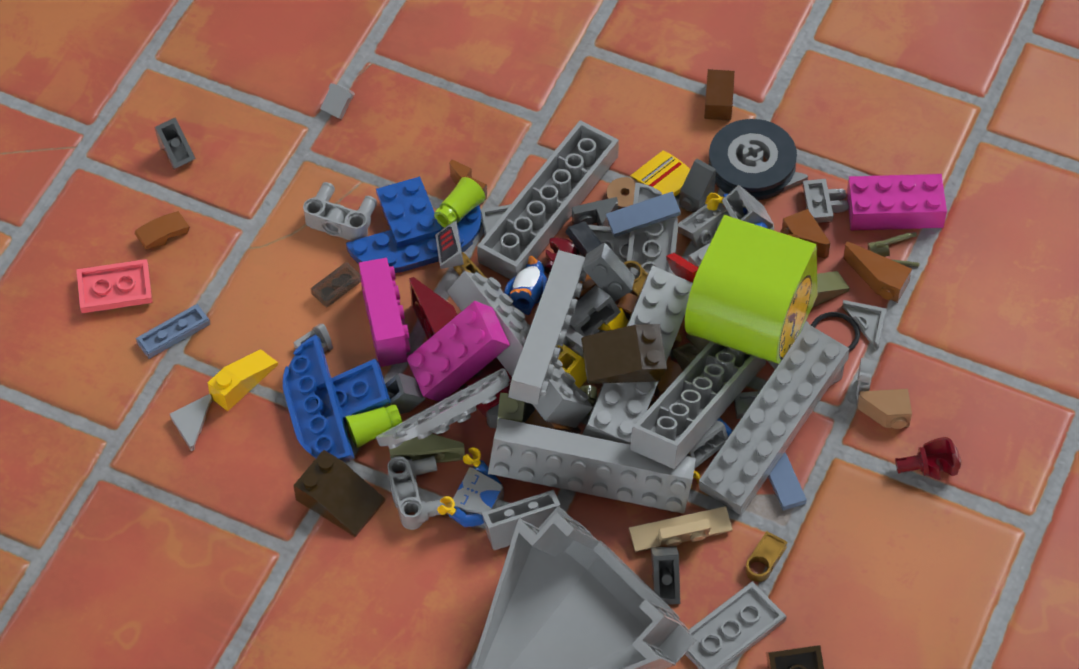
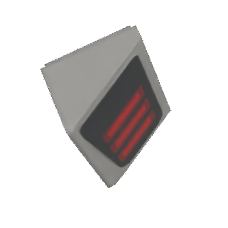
(449, 247)

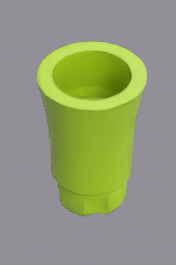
(460, 202)
(368, 425)

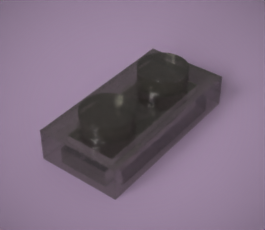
(336, 284)

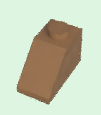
(887, 407)

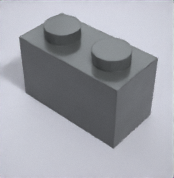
(608, 272)

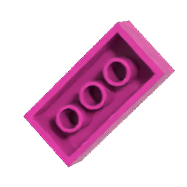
(896, 202)
(384, 312)
(458, 351)

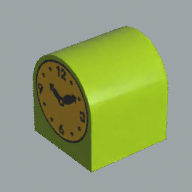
(753, 289)

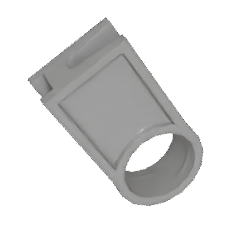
(864, 375)

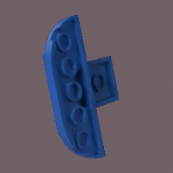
(412, 229)
(322, 402)

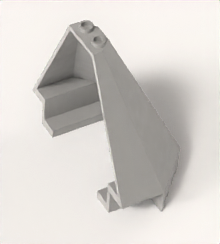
(575, 607)

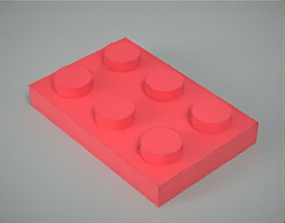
(114, 286)

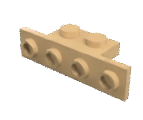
(680, 529)

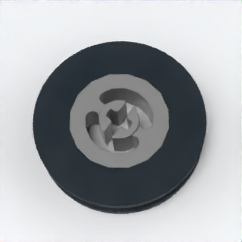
(752, 141)

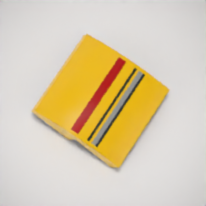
(663, 173)

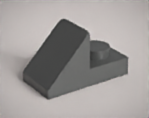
(174, 143)
(594, 212)

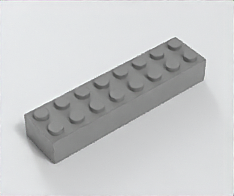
(548, 200)
(564, 400)
(693, 403)
(622, 404)
(773, 419)
(588, 466)

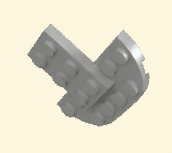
(645, 245)
(447, 411)

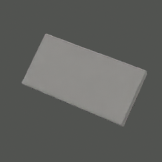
(733, 628)

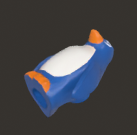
(527, 286)

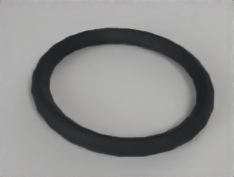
(847, 318)

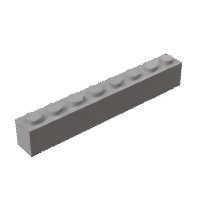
(547, 328)

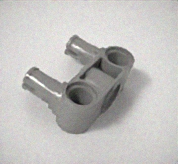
(337, 219)
(406, 492)

